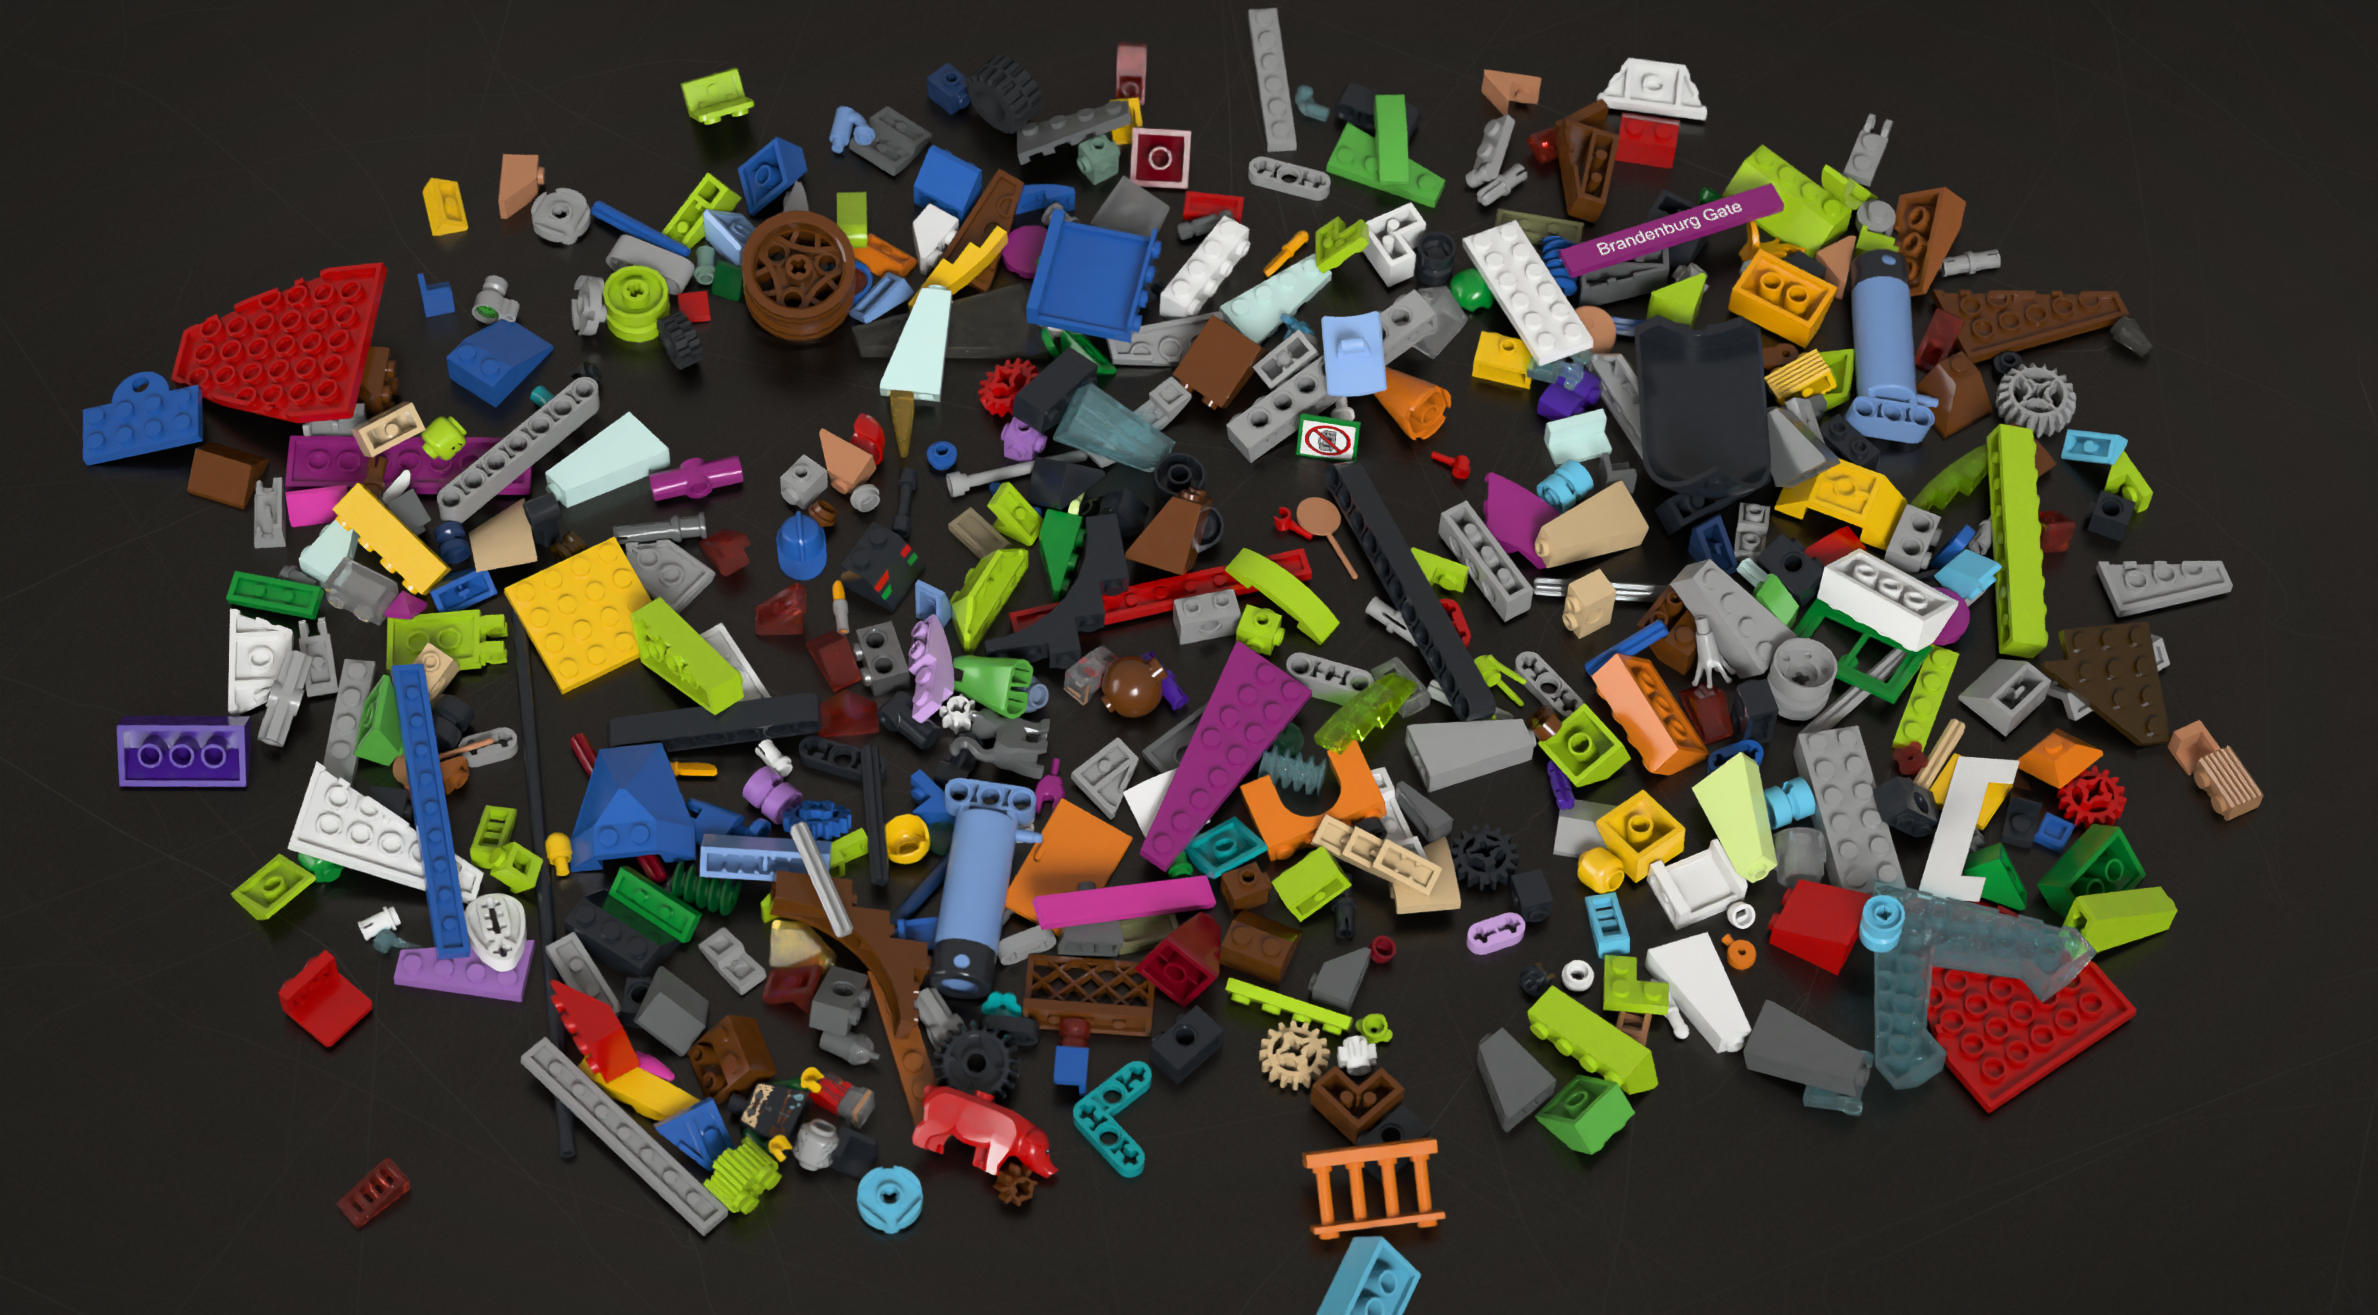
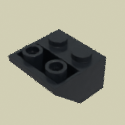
(1670, 204)

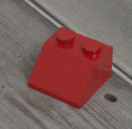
(1647, 140)

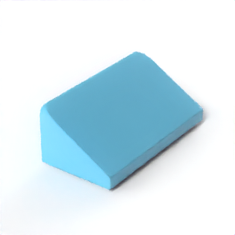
(2093, 447)

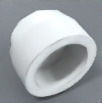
(1742, 919)

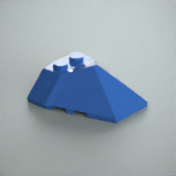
(632, 810)

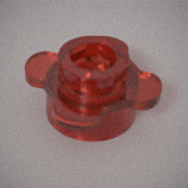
(1910, 766)

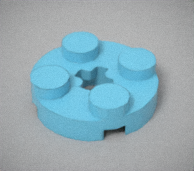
(889, 1181)

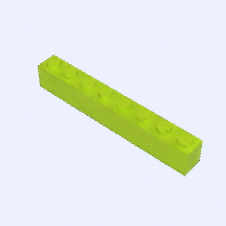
(2016, 541)

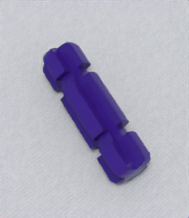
(1560, 786)

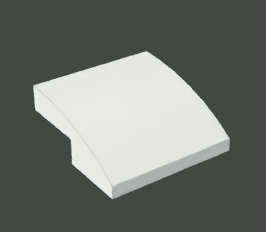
(1147, 798)

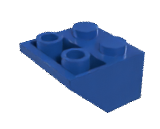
(948, 184)

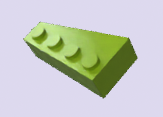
(684, 657)

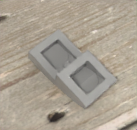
(732, 961)

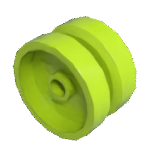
(635, 302)

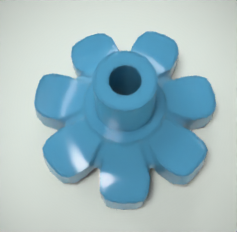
(1294, 324)

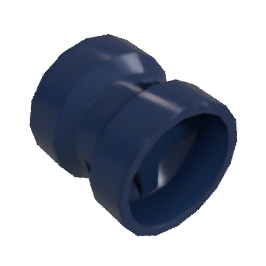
(452, 543)

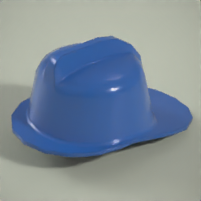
(801, 547)

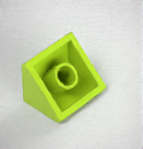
(1678, 301)

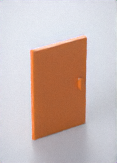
(1072, 851)

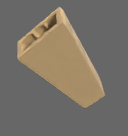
(1593, 528)

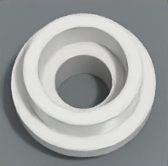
(1580, 968)

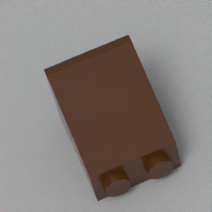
(1219, 363)
(1175, 533)

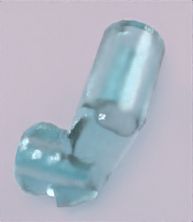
(1307, 105)

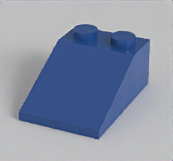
(496, 360)

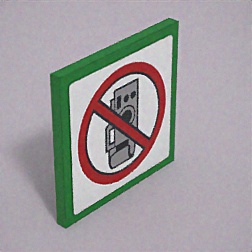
(1328, 438)

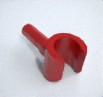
(1460, 464)
(1287, 523)

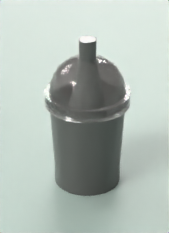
(854, 1047)

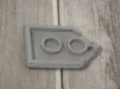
(669, 572)

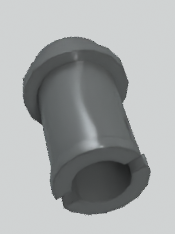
(292, 574)

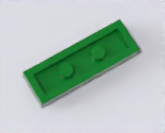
(275, 595)
(655, 904)

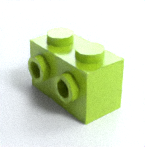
(1311, 883)

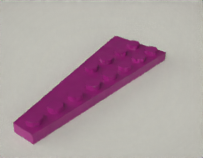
(1238, 725)

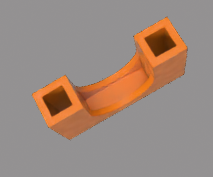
(1289, 832)

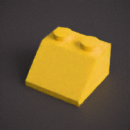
(1641, 834)

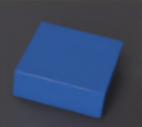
(2054, 832)

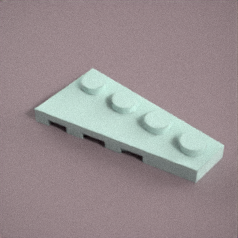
(1260, 308)

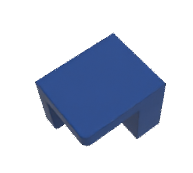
(436, 298)
(1071, 1067)

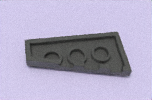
(1071, 129)

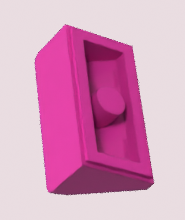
(314, 505)

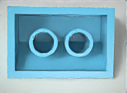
(1370, 1281)

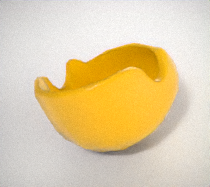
(907, 839)

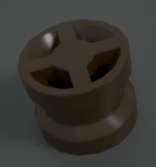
(568, 547)

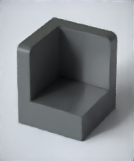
(1616, 472)

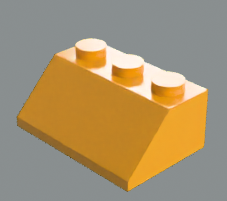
(1782, 298)

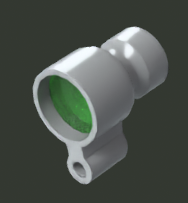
(491, 305)

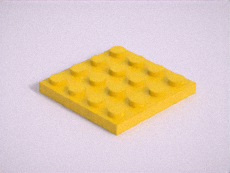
(582, 613)

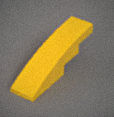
(967, 266)
(643, 1091)

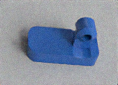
(1952, 547)

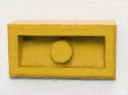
(444, 207)

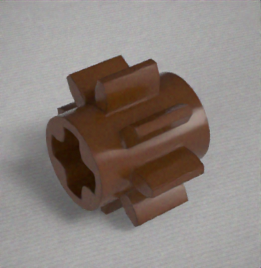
(1015, 1184)

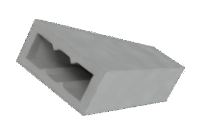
(1467, 750)

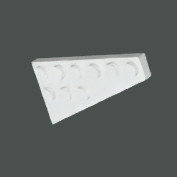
(365, 836)

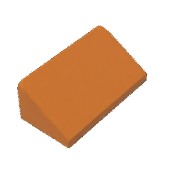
(884, 258)

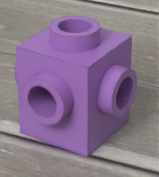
(1022, 441)

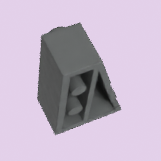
(1624, 279)

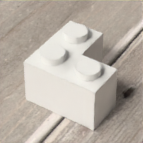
(1392, 241)

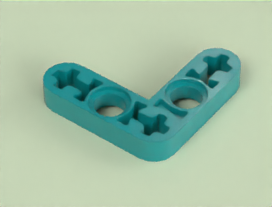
(1104, 1111)

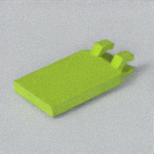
(454, 633)

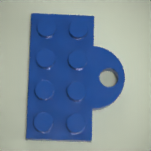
(142, 420)

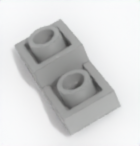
(1751, 531)

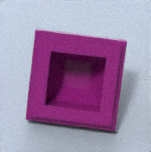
(405, 607)

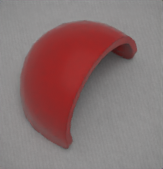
(869, 436)

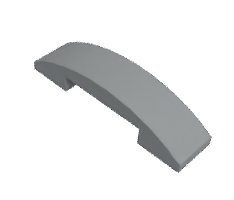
(1159, 411)

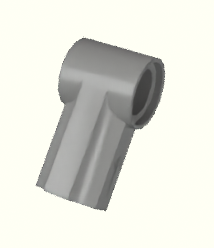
(936, 1017)

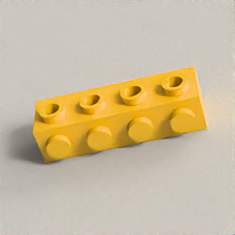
(391, 539)

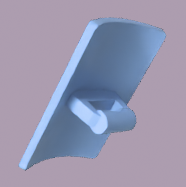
(1354, 355)

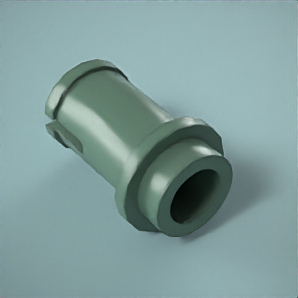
(705, 265)

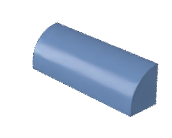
(753, 857)

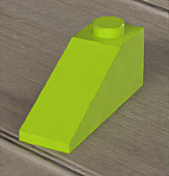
(688, 222)

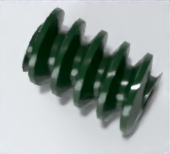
(704, 890)

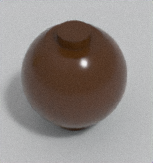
(1133, 686)

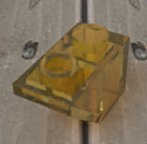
(798, 946)

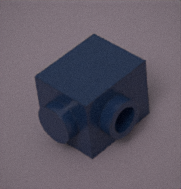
(948, 88)

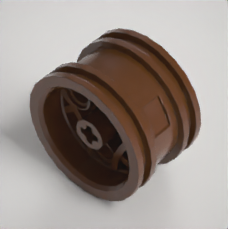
(799, 275)

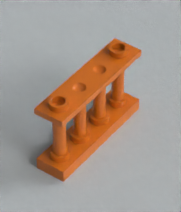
(1386, 1156)

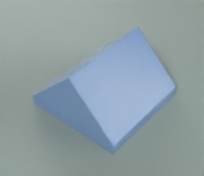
(728, 234)

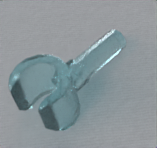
(387, 938)

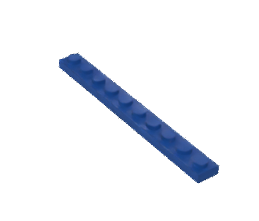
(430, 812)

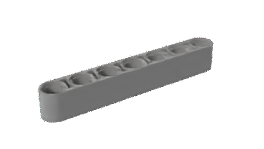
(515, 462)

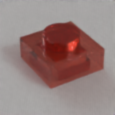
(1544, 145)

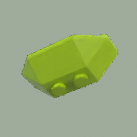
(985, 594)

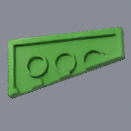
(1357, 160)

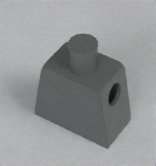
(1091, 939)

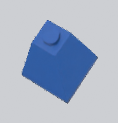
(770, 173)

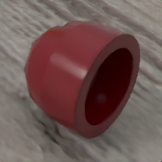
(1380, 946)

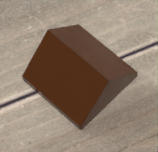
(225, 474)

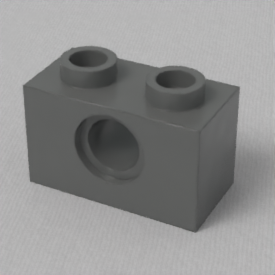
(839, 1001)

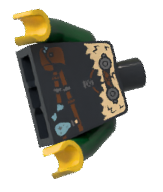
(775, 1111)

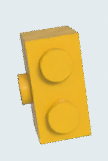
(1502, 360)

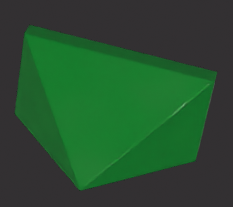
(1082, 345)

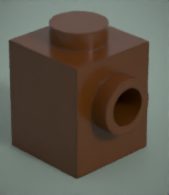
(1245, 888)

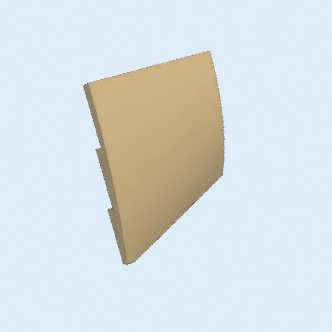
(503, 540)
(1445, 891)

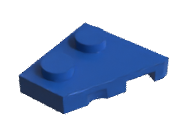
(698, 1132)

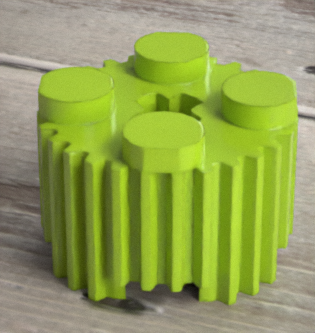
(742, 1176)

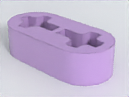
(1496, 934)

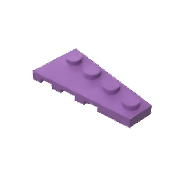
(463, 975)

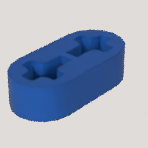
(1728, 752)

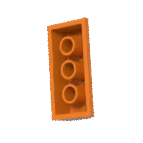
(1649, 715)

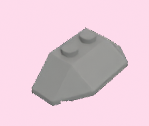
(1619, 392)

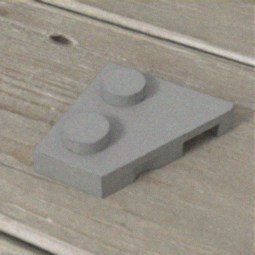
(1107, 776)

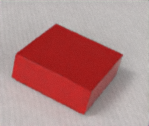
(694, 306)

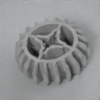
(2036, 408)

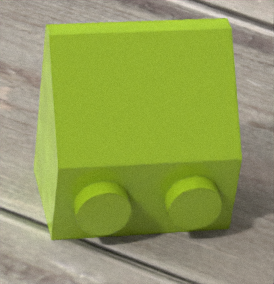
(1585, 748)

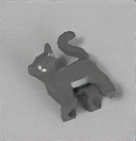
(1015, 745)

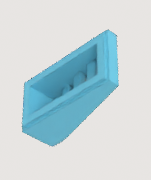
(1613, 942)

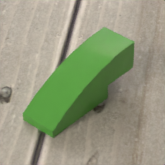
(1391, 139)

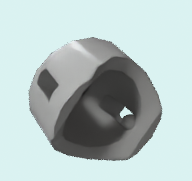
(1877, 216)

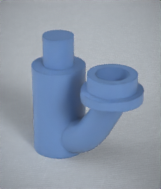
(842, 129)

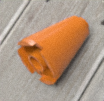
(1414, 403)

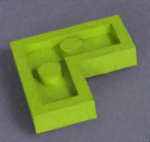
(1337, 243)
(1626, 994)

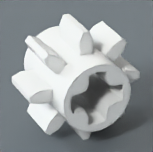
(957, 713)
(1357, 1055)

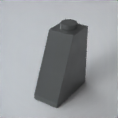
(1795, 449)
(1512, 1078)

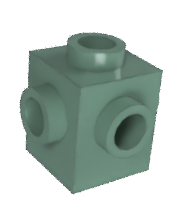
(1098, 158)

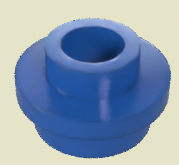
(945, 461)

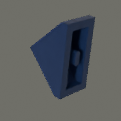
(1711, 542)

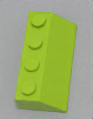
(1810, 213)

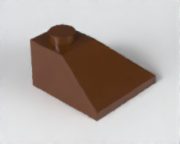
(1959, 393)

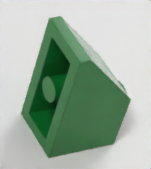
(2001, 881)

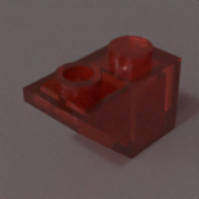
(1131, 71)

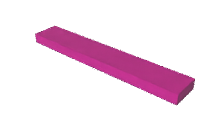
(1123, 902)

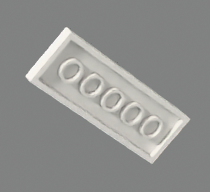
(1527, 293)

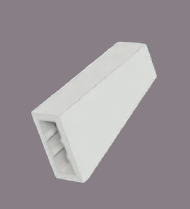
(1701, 990)

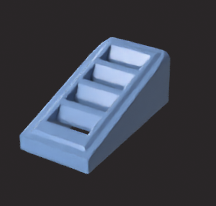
(881, 298)
(931, 601)

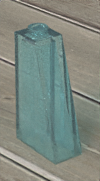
(1111, 430)

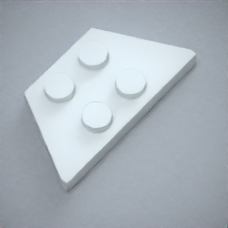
(1654, 89)
(254, 660)

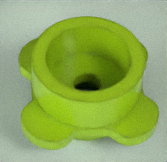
(1377, 1022)

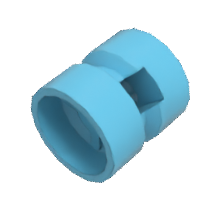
(1565, 486)
(1789, 801)
(1881, 923)

